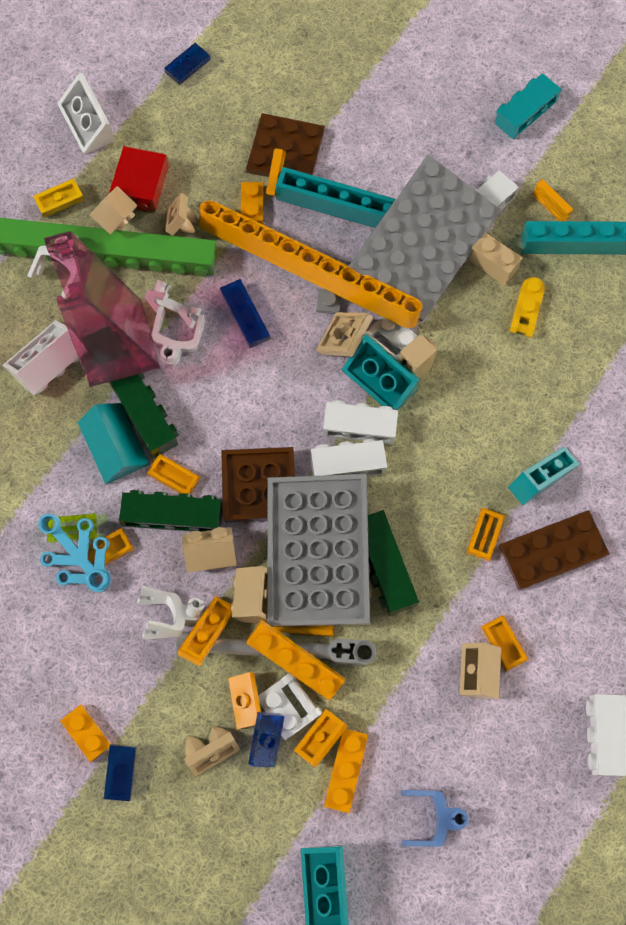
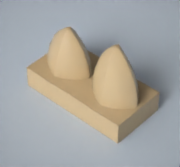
(180, 216)
(203, 757)

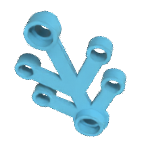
(78, 555)

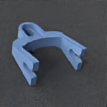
(444, 818)

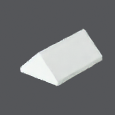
(85, 116)

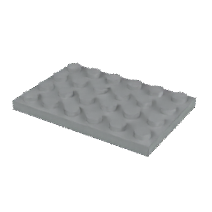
(426, 234)
(318, 551)

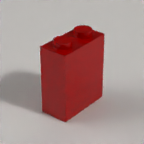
(141, 176)

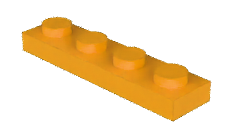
(295, 660)

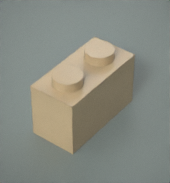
(114, 211)
(495, 259)
(419, 355)
(209, 549)
(250, 594)
(480, 671)

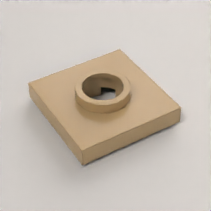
(344, 324)

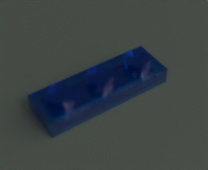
(245, 313)

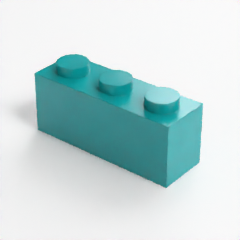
(527, 105)

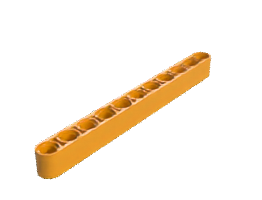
(310, 264)

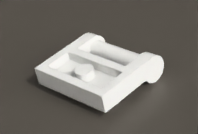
(392, 333)
(275, 701)

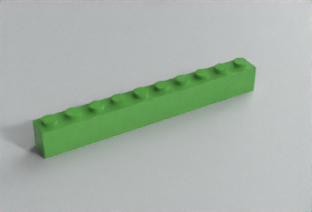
(117, 248)

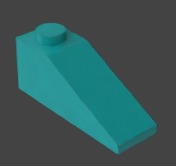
(543, 475)

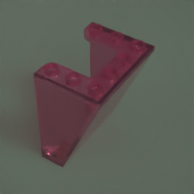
(100, 314)

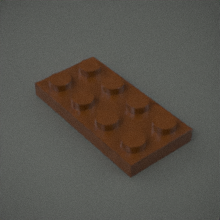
(554, 550)

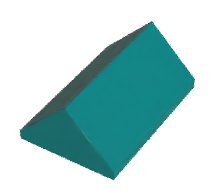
(381, 374)
(112, 441)
(324, 885)

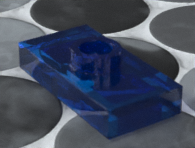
(187, 63)
(266, 739)
(120, 772)

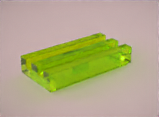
(74, 518)

